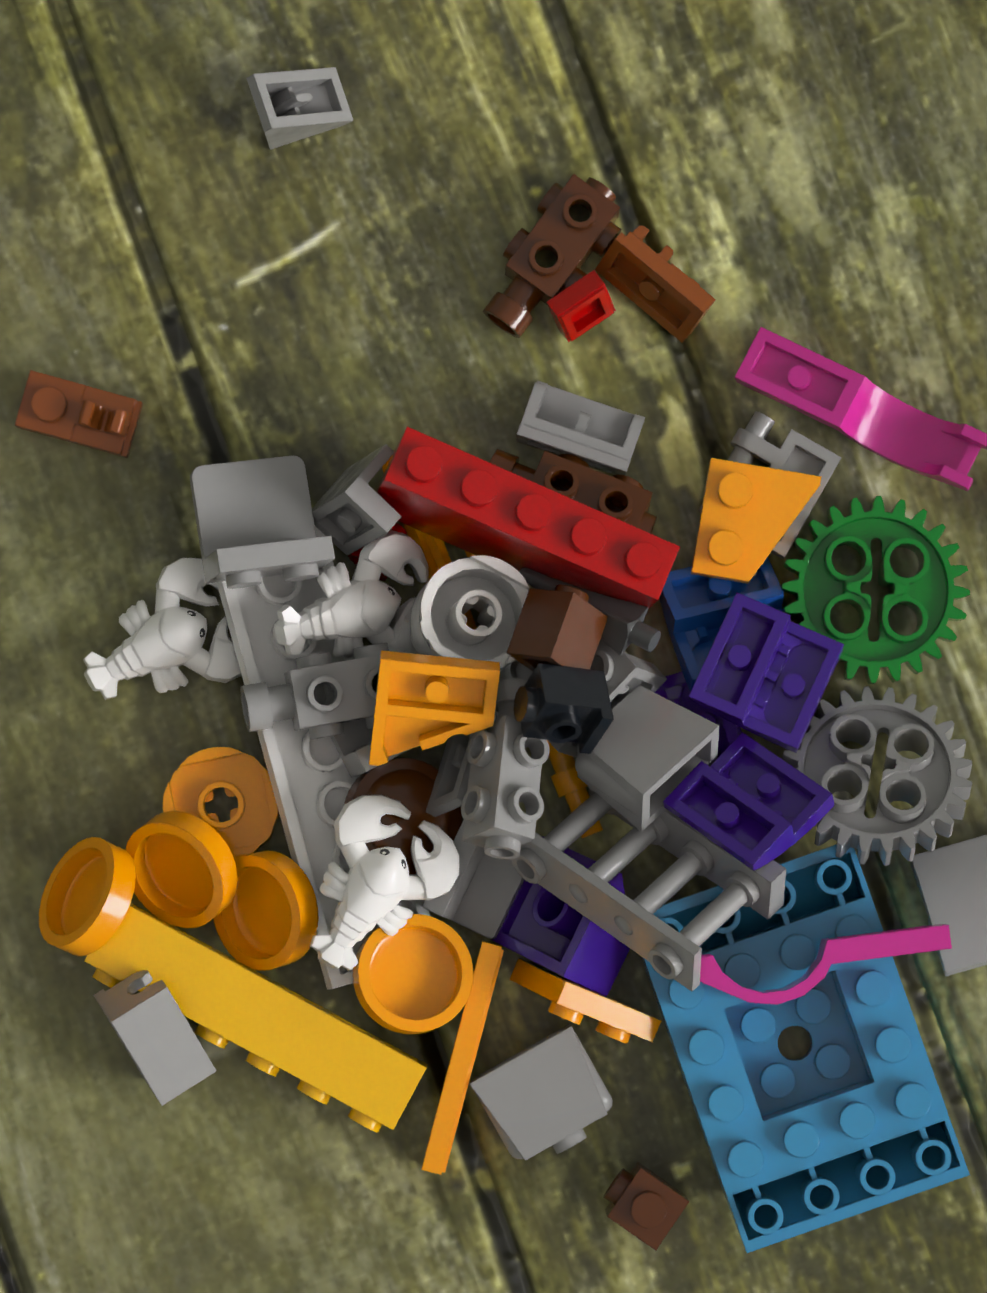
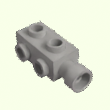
(295, 700)
(500, 779)

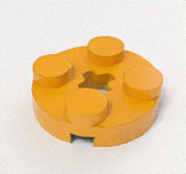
(241, 778)

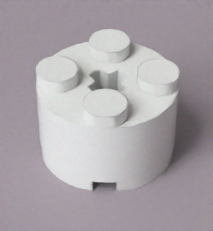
(476, 583)

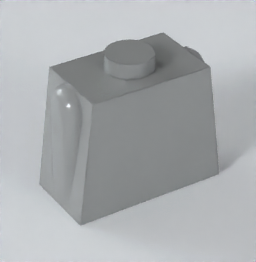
(646, 754)
(543, 1095)

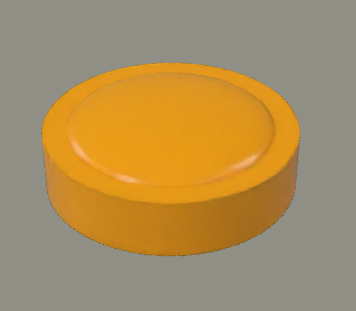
(182, 869)
(87, 896)
(270, 914)
(413, 977)

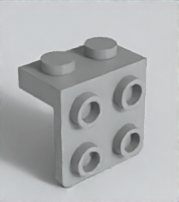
(257, 522)

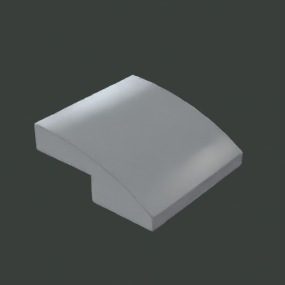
(955, 894)

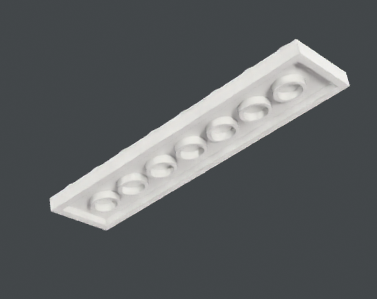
(304, 773)

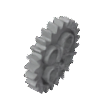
(931, 784)

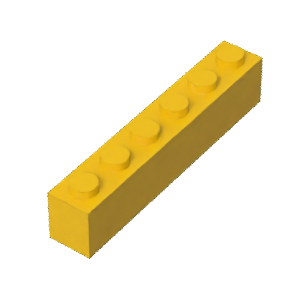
(265, 1019)

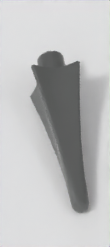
(624, 620)

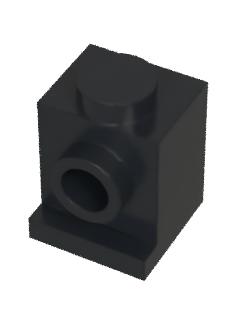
(564, 706)

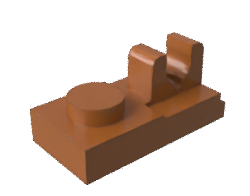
(655, 284)
(78, 414)

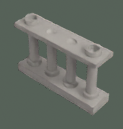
(632, 921)

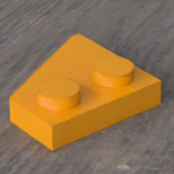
(574, 1001)

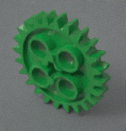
(927, 593)

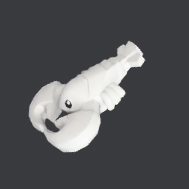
(360, 605)
(167, 638)
(379, 876)

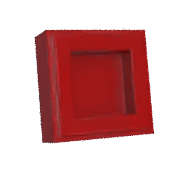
(581, 306)

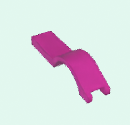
(860, 409)
(830, 952)

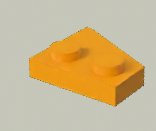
(746, 516)
(429, 700)

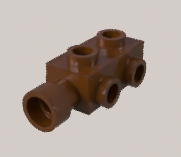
(566, 238)
(572, 477)

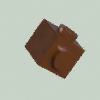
(557, 629)
(644, 1204)

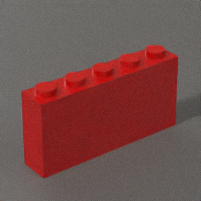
(521, 521)

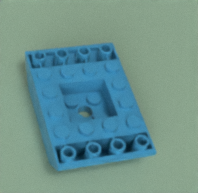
(847, 1119)

